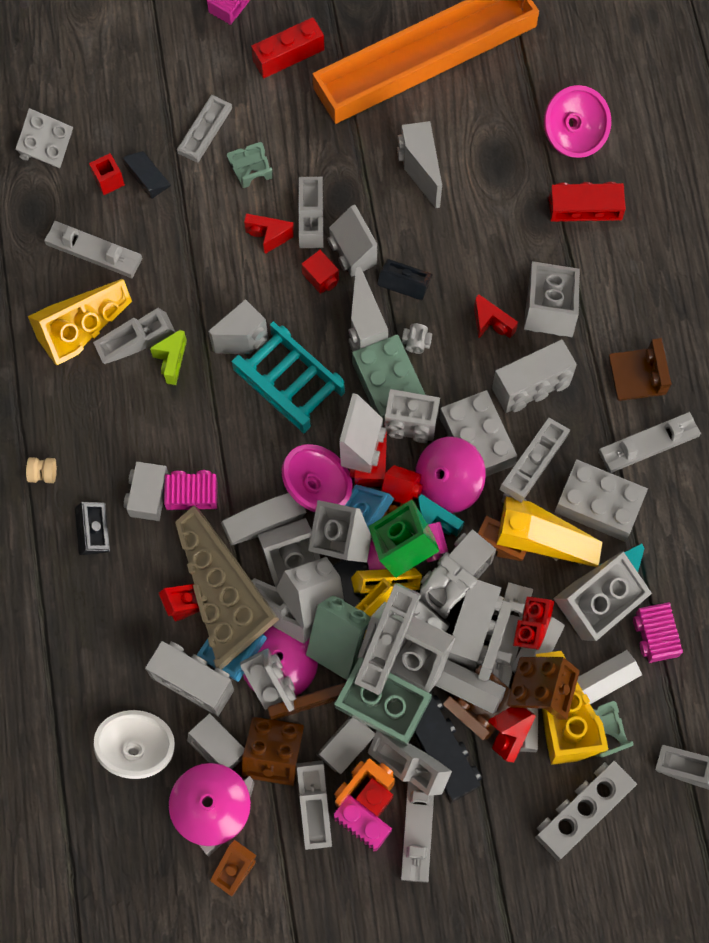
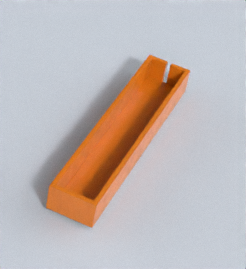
(420, 53)

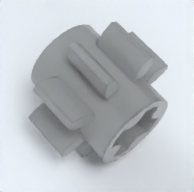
(416, 338)

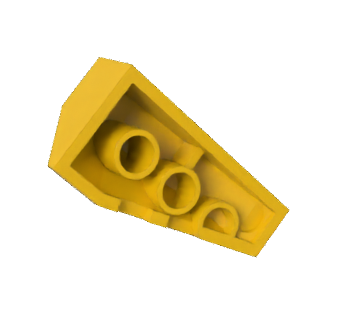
(72, 323)
(541, 532)
(577, 736)

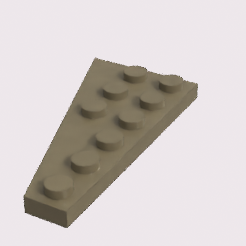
(225, 594)

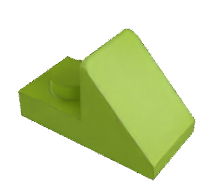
(171, 351)

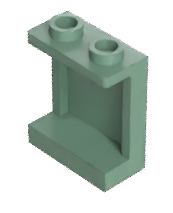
(337, 635)

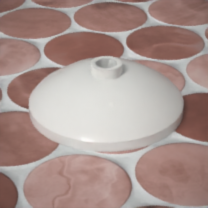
(134, 734)

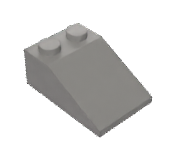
(420, 159)
(552, 299)
(366, 319)
(361, 436)
(602, 597)

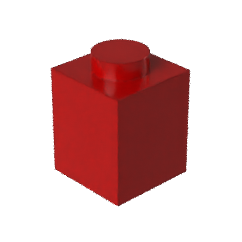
(107, 174)
(320, 272)
(402, 484)
(375, 797)

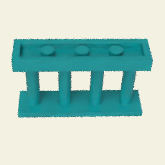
(282, 399)

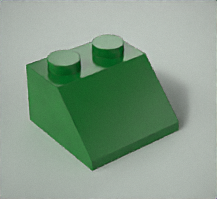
(403, 539)

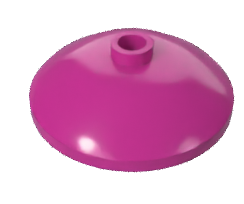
(590, 120)
(462, 470)
(315, 475)
(295, 662)
(223, 818)

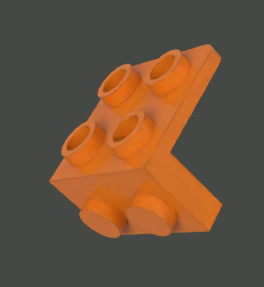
(370, 769)

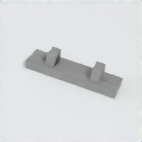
(93, 249)
(649, 442)
(534, 460)
(387, 639)
(507, 652)
(417, 835)

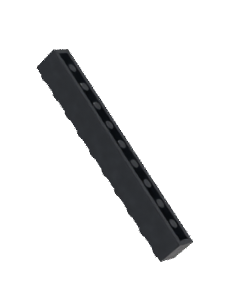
(433, 731)

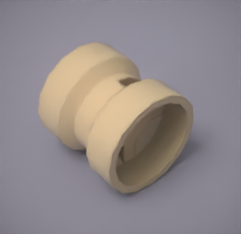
(41, 470)

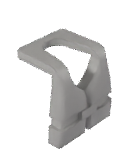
(453, 579)

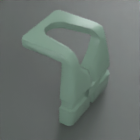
(247, 160)
(613, 726)

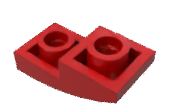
(535, 622)

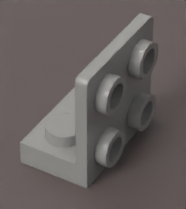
(411, 415)
(267, 679)

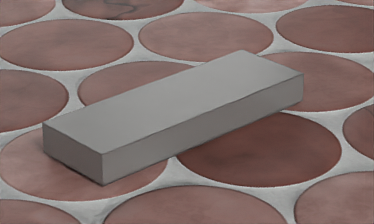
(204, 128)
(495, 641)

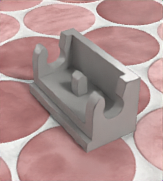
(215, 743)
(345, 744)

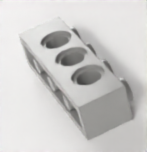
(619, 786)

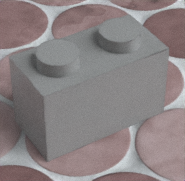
(146, 491)

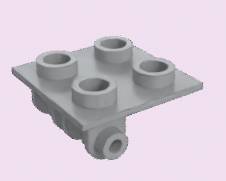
(43, 138)

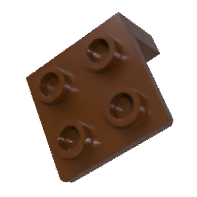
(640, 372)
(544, 684)
(474, 716)
(272, 751)

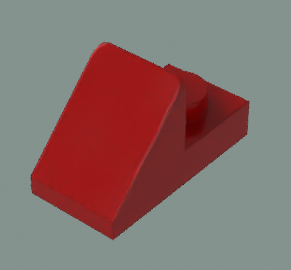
(274, 230)
(489, 314)
(179, 601)
(513, 728)

